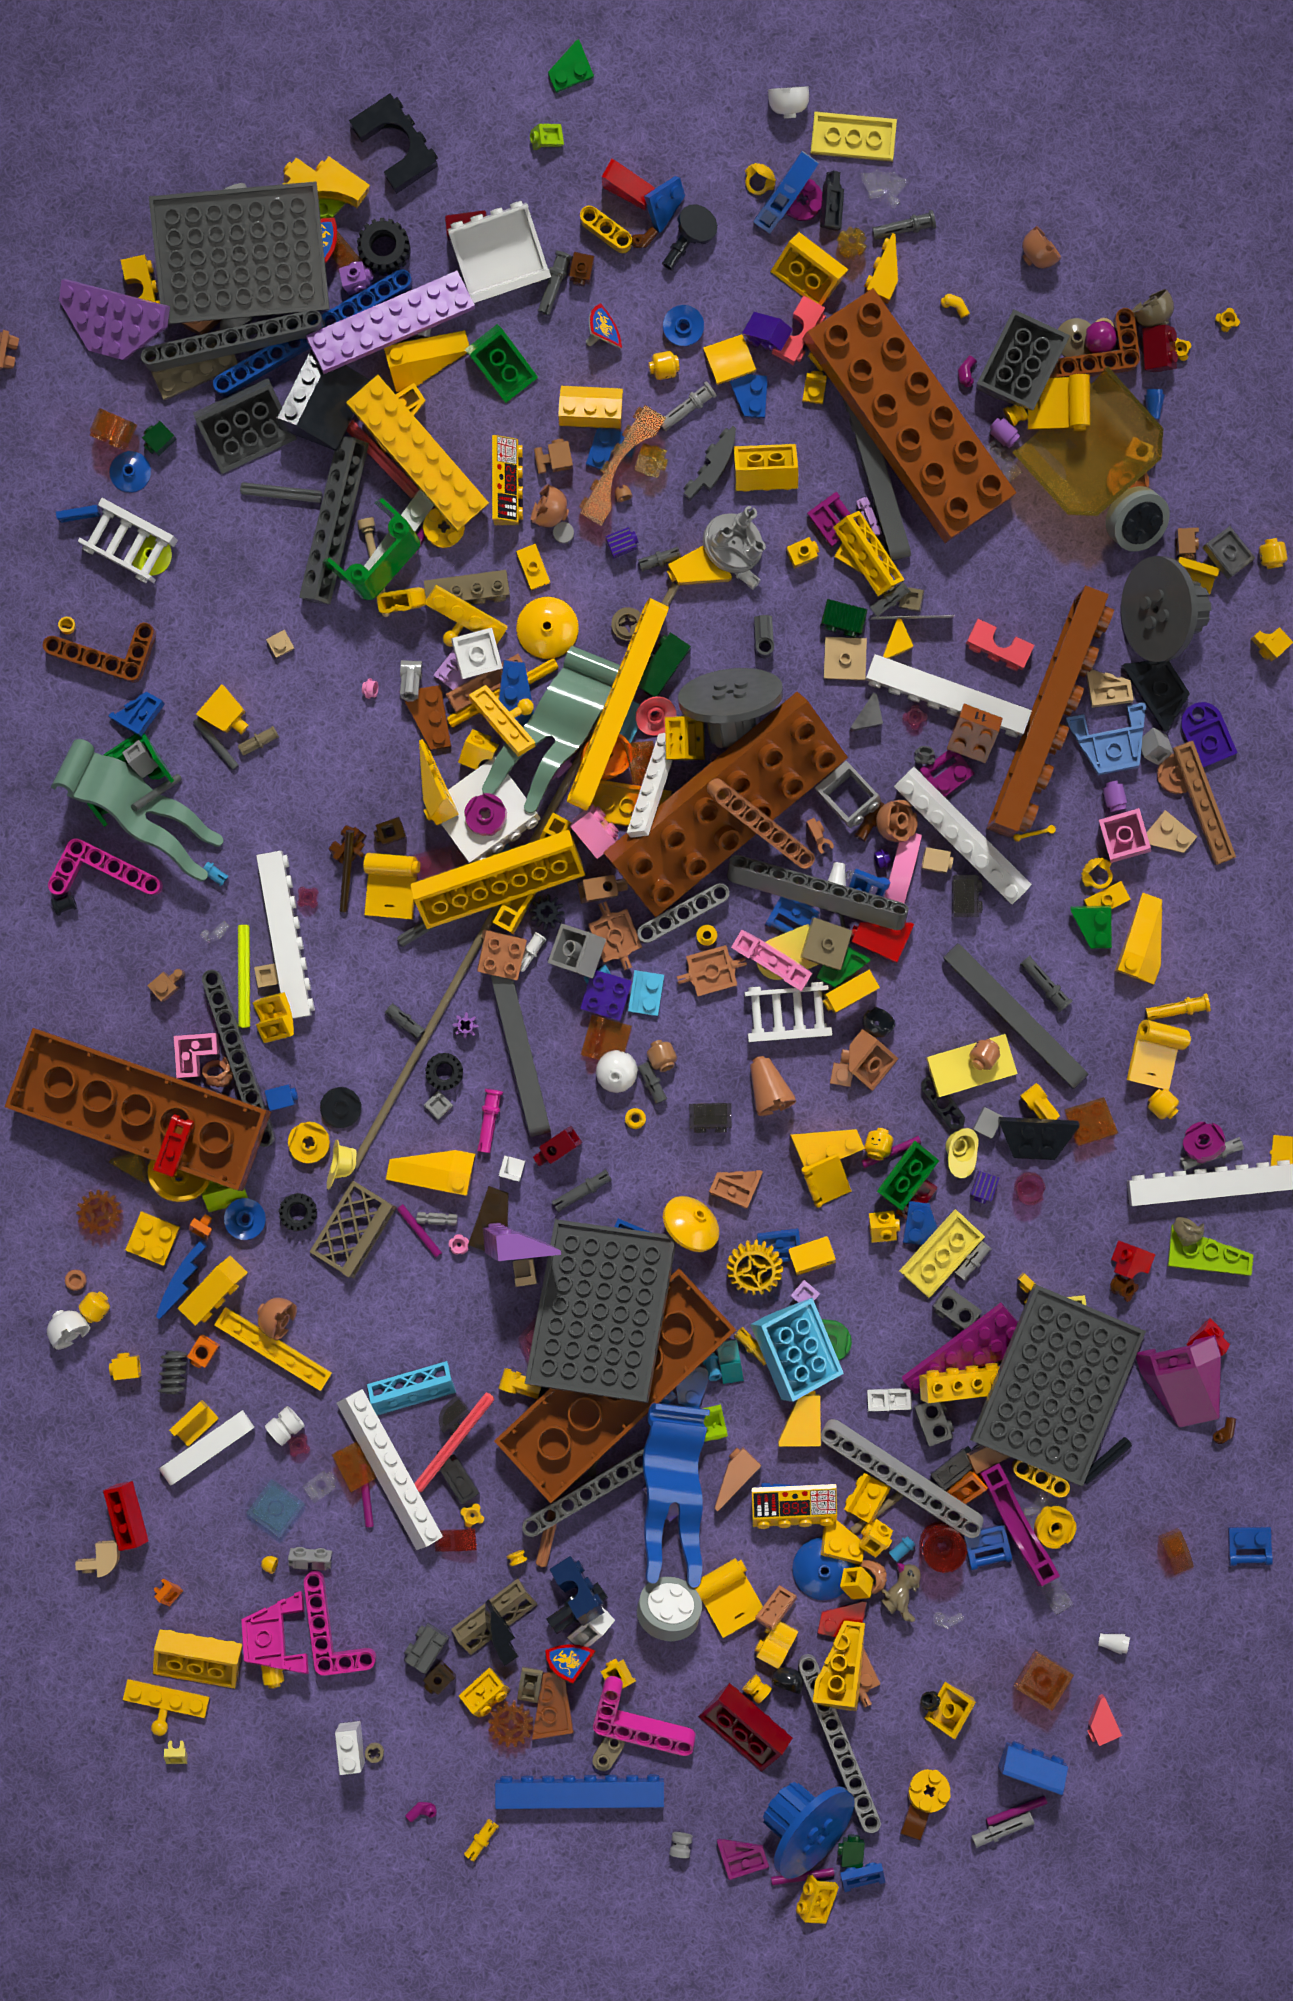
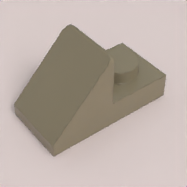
(529, 1684)

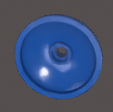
(808, 1574)

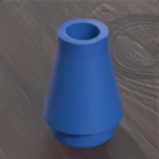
(1154, 401)

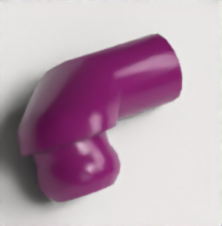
(964, 372)
(421, 1808)

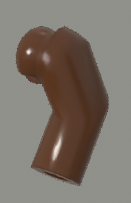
(644, 240)
(1226, 1433)

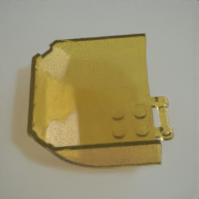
(1096, 465)

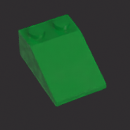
(501, 363)

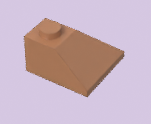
(869, 1059)

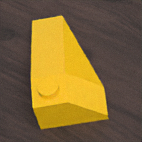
(424, 357)
(435, 792)
(1142, 947)
(439, 1171)
(840, 1677)

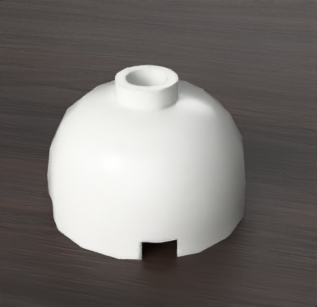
(788, 100)
(616, 1071)
(65, 1328)

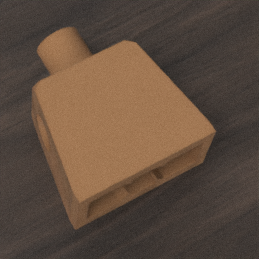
(592, 889)

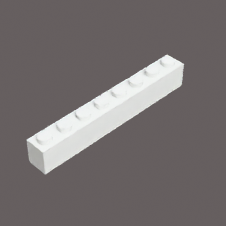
(943, 693)
(963, 835)
(283, 932)
(1210, 1184)
(389, 1469)

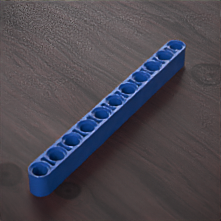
(289, 353)

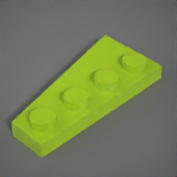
(1208, 1256)

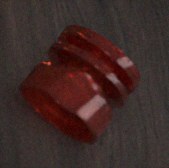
(948, 1557)

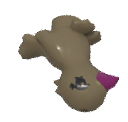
(898, 1595)

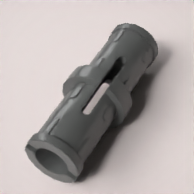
(659, 559)
(890, 599)
(404, 1021)
(652, 1082)

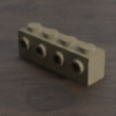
(474, 587)

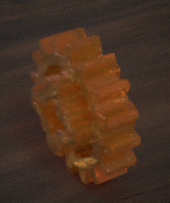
(95, 1221)
(519, 1725)

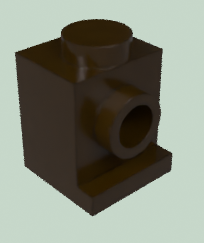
(394, 824)
(440, 1670)

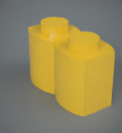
(401, 600)
(776, 1644)

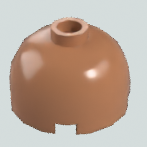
(1039, 249)
(550, 508)
(896, 821)
(274, 1317)

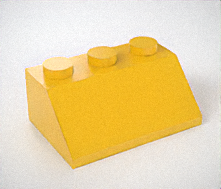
(808, 269)
(590, 407)
(766, 467)

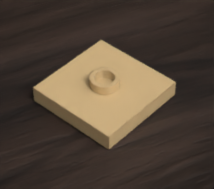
(845, 658)

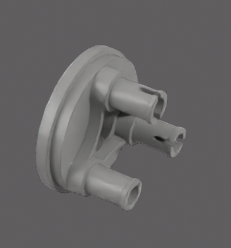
(734, 541)

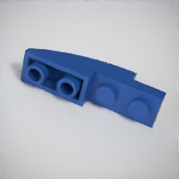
(786, 192)

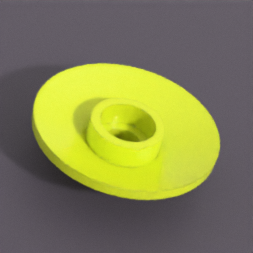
(162, 561)

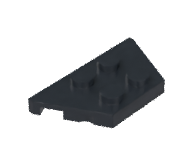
(1159, 688)
(1037, 1137)

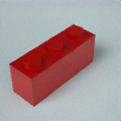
(125, 1516)

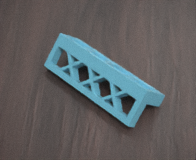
(411, 1392)

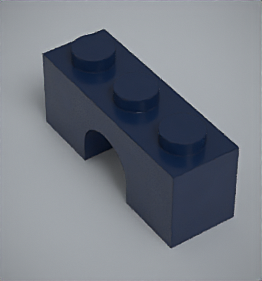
(586, 1604)

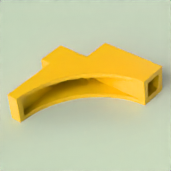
(332, 180)

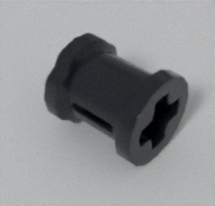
(64, 903)

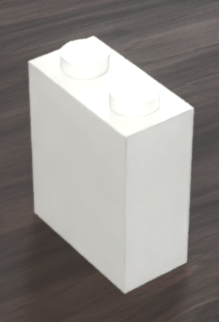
(350, 1748)

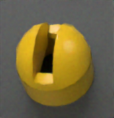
(69, 622)
(269, 1564)

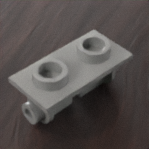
(300, 1557)

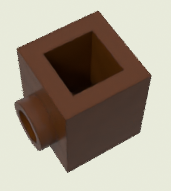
(581, 269)

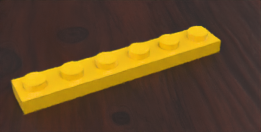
(273, 1350)

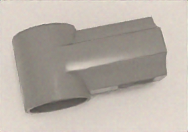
(410, 678)

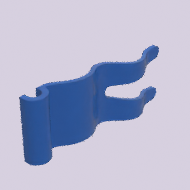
(672, 1477)

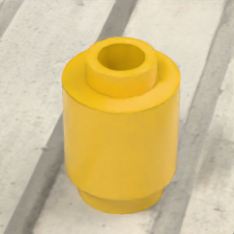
(272, 1676)

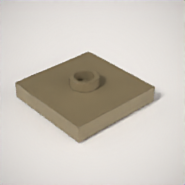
(826, 943)

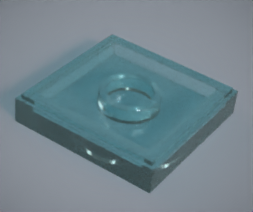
(275, 1508)

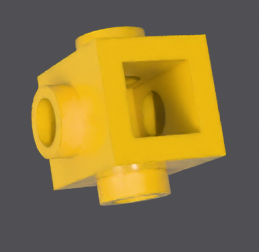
(883, 1226)
(875, 1537)

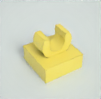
(175, 1756)

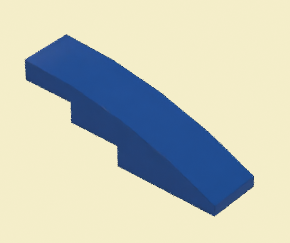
(177, 1285)

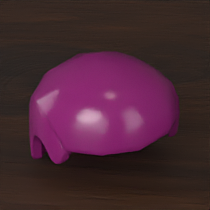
(1100, 337)

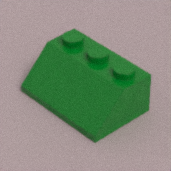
(907, 1175)

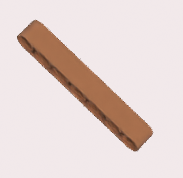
(755, 818)

